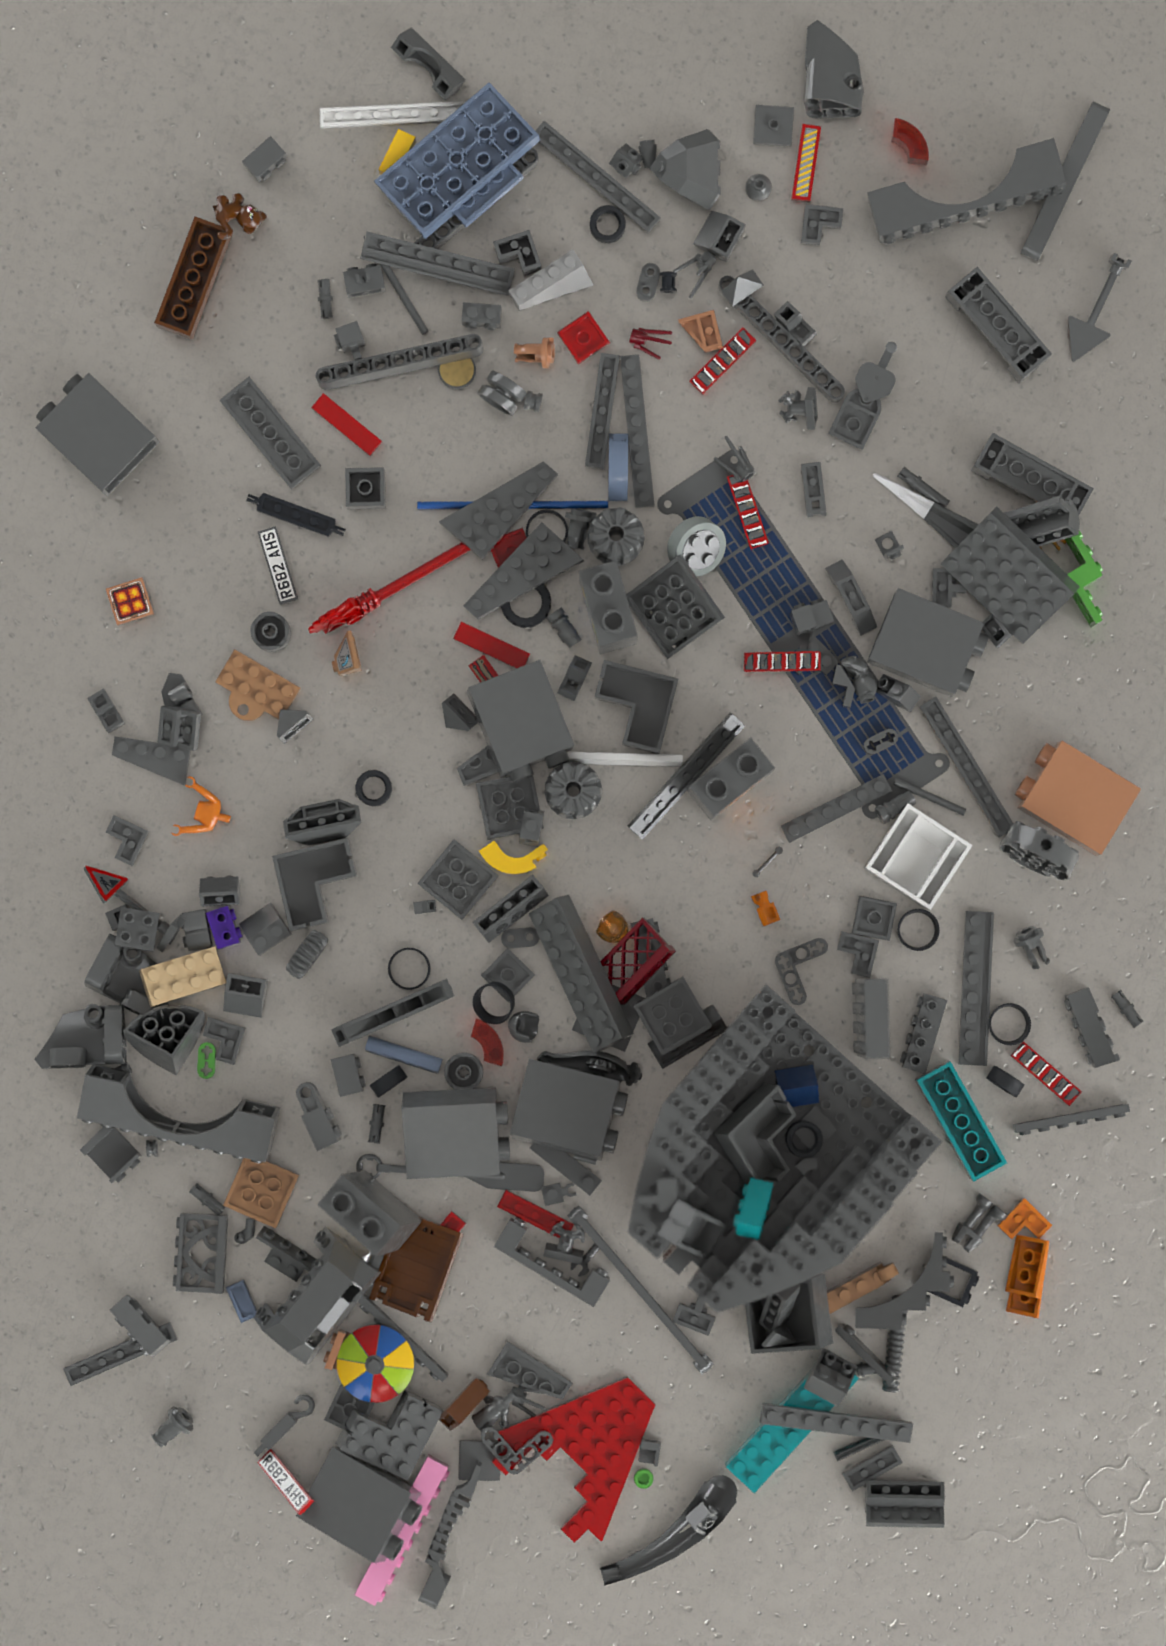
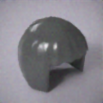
(524, 1026)

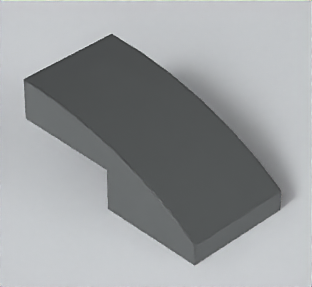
(106, 710)

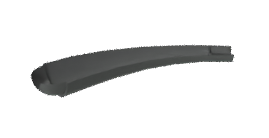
(718, 1491)

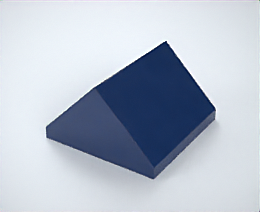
(798, 1085)

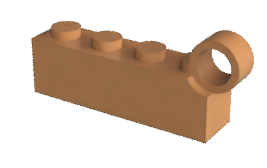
(860, 1285)

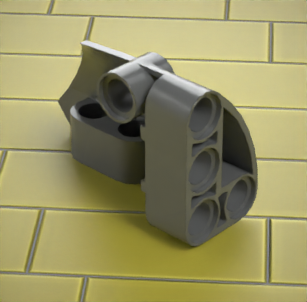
(86, 1040)

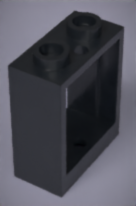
(972, 1281)

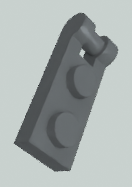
(813, 488)

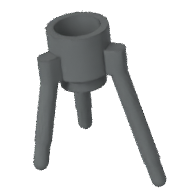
(704, 263)
(744, 468)
(521, 1399)

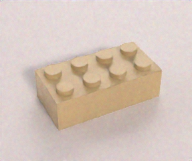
(182, 976)

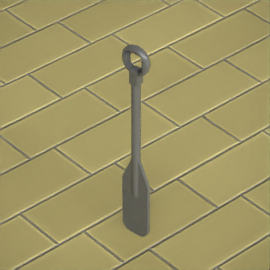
(512, 1175)

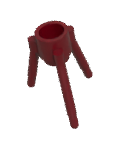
(640, 335)

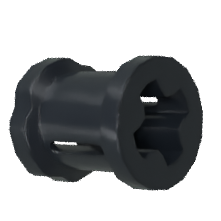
(668, 282)

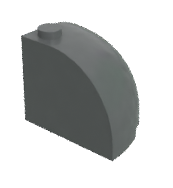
(166, 1034)

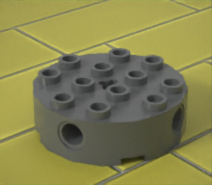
(1039, 851)

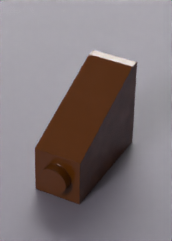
(464, 1404)

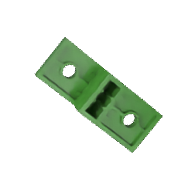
(1084, 575)

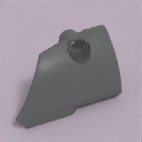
(831, 75)
(119, 976)

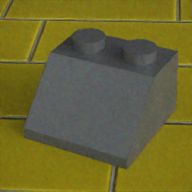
(265, 929)

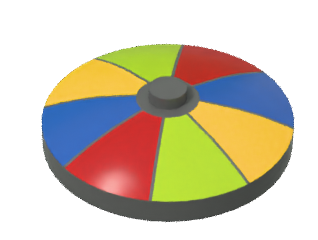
(375, 1363)

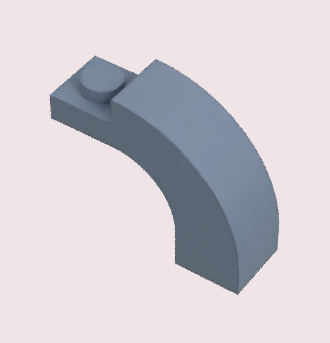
(618, 467)

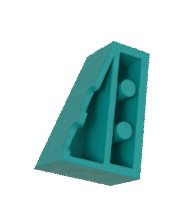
(753, 1208)

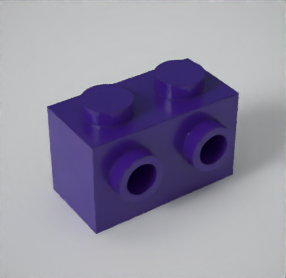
(224, 927)

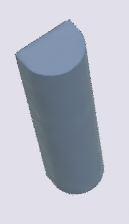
(403, 1054)

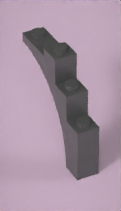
(393, 1012)
(890, 1314)

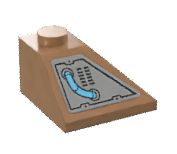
(347, 656)

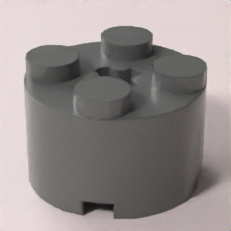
(264, 640)
(472, 1065)

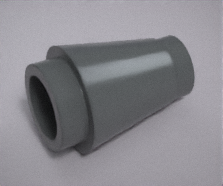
(648, 152)

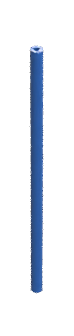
(536, 505)

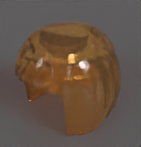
(612, 927)

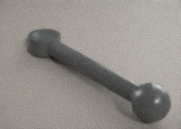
(756, 873)

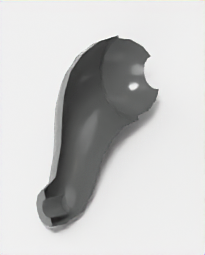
(578, 1060)

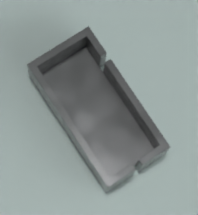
(692, 1229)

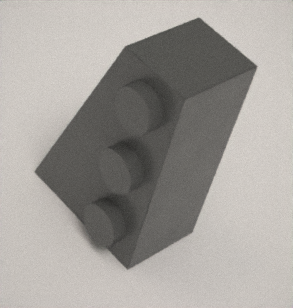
(140, 1326)

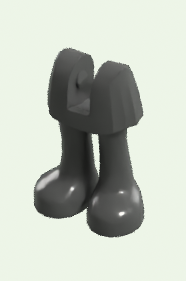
(975, 1235)

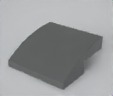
(179, 727)
(472, 1451)

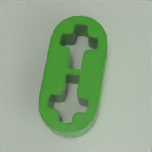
(202, 1059)

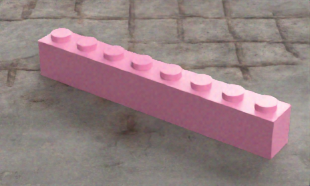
(381, 1573)

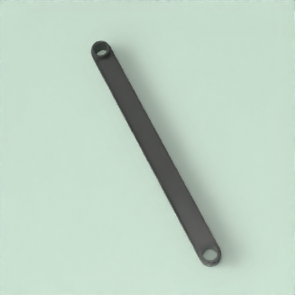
(701, 1362)

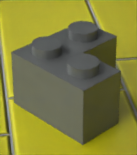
(520, 247)
(811, 616)

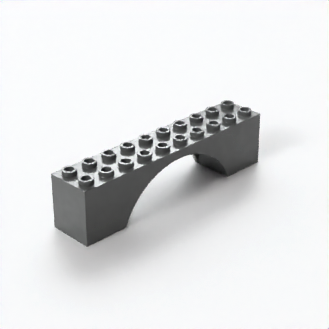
(903, 212)
(115, 1102)

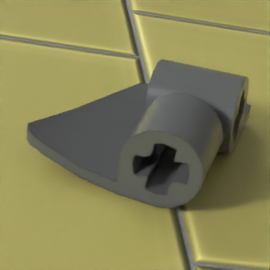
(177, 693)

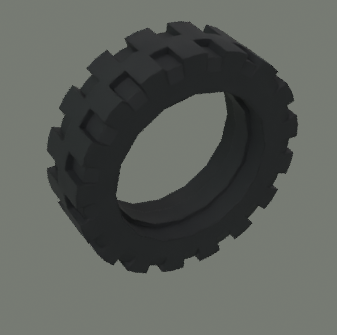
(537, 618)

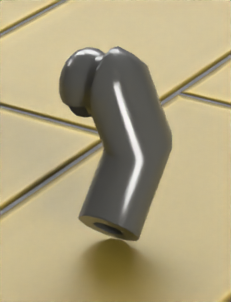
(247, 1233)

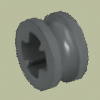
(152, 1148)

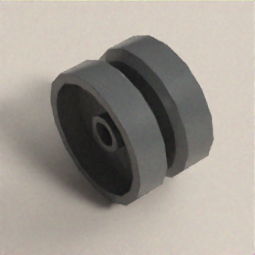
(501, 393)

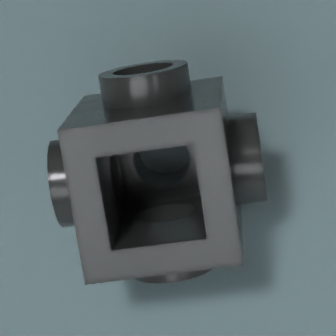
(626, 161)

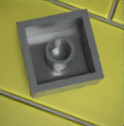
(365, 488)

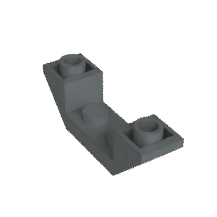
(852, 596)

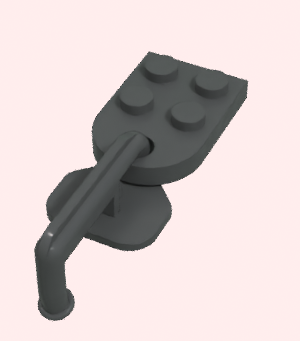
(858, 419)

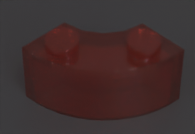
(911, 141)
(490, 1042)

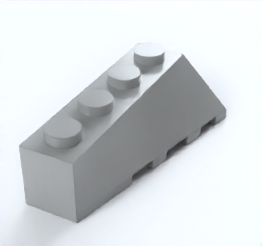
(551, 282)

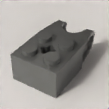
(318, 1118)

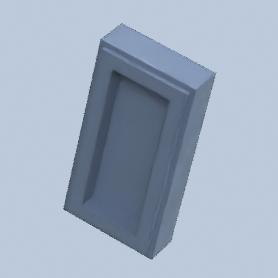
(242, 1300)

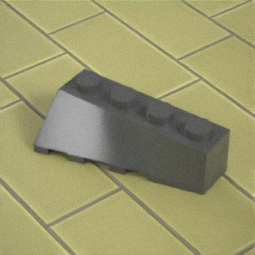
(1090, 1028)

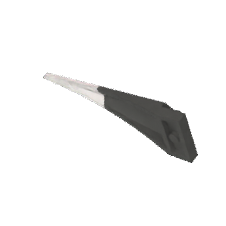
(944, 521)

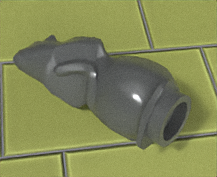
(864, 682)

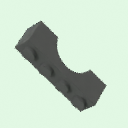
(414, 48)

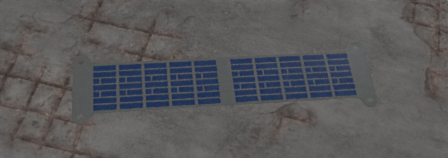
(767, 587)

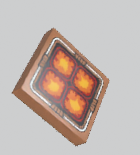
(129, 601)

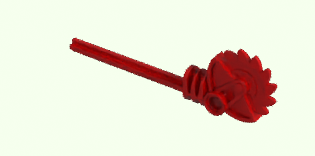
(355, 608)

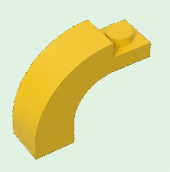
(500, 861)

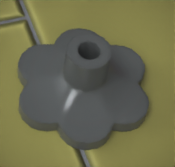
(635, 1074)

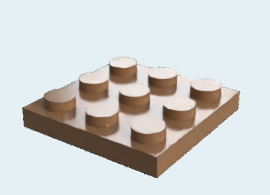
(261, 1191)

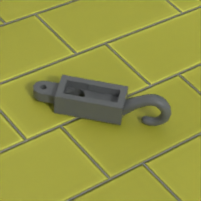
(284, 1425)

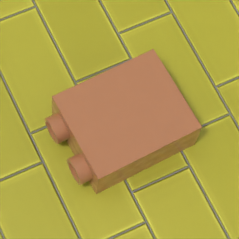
(1076, 796)

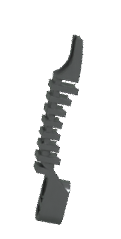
(438, 1578)

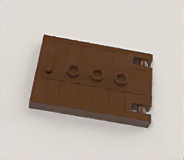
(418, 1270)

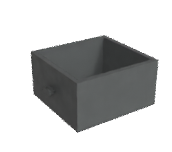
(807, 1322)

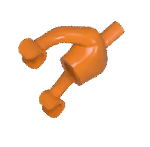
(206, 812)

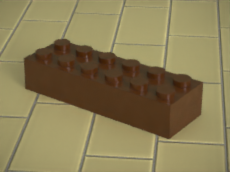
(192, 279)

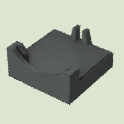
(343, 1406)

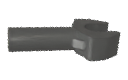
(586, 1258)

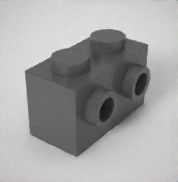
(265, 159)
(481, 315)
(348, 1075)

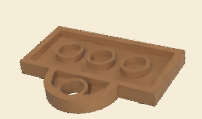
(255, 687)

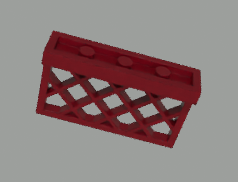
(647, 970)

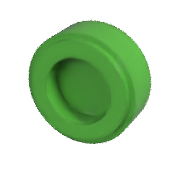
(643, 1478)

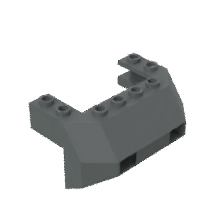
(320, 1300)

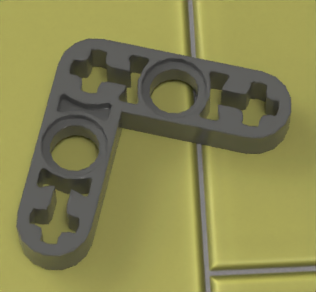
(793, 960)
(511, 1454)

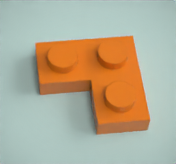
(1024, 1215)

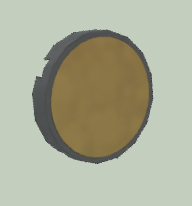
(457, 373)

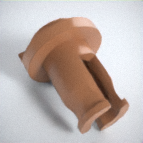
(536, 352)

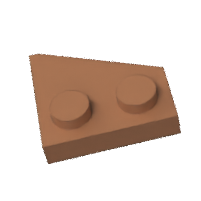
(703, 330)

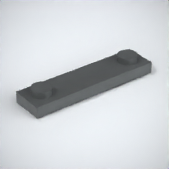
(568, 1167)
(888, 1374)

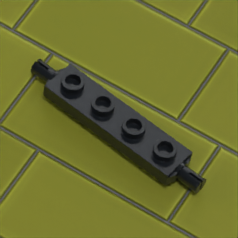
(296, 515)

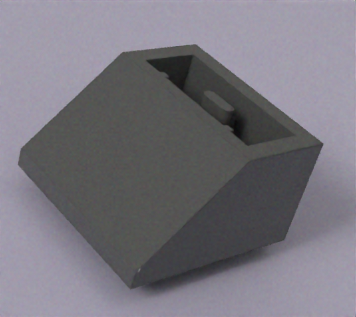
(720, 235)
(245, 995)
(830, 1377)

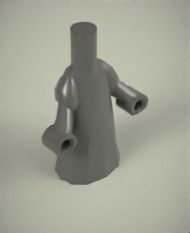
(497, 1408)

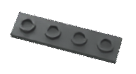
(285, 1255)

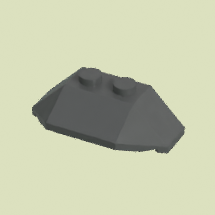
(322, 822)

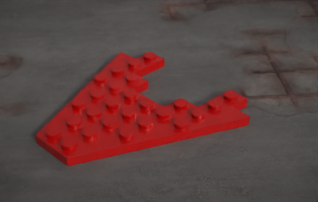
(601, 1436)

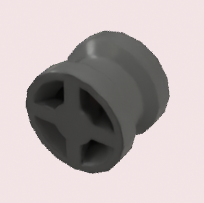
(533, 401)

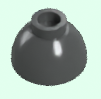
(758, 187)

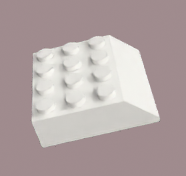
(918, 857)

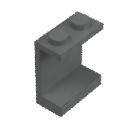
(112, 1153)

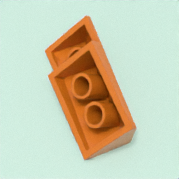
(1027, 1276)

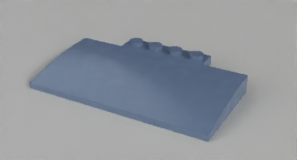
(460, 164)

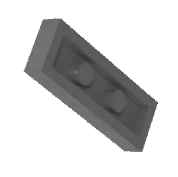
(872, 1468)

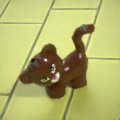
(247, 216)

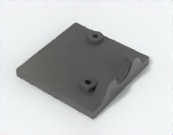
(676, 604)

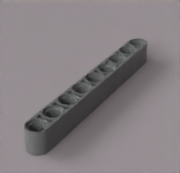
(1072, 167)
(454, 228)
(785, 348)
(408, 365)

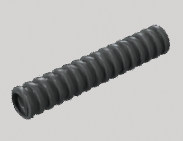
(894, 1354)

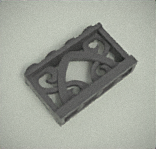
(218, 1274)

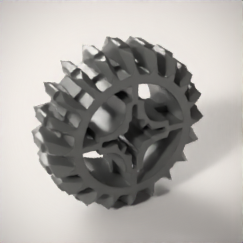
(306, 954)

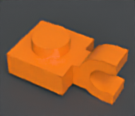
(766, 911)

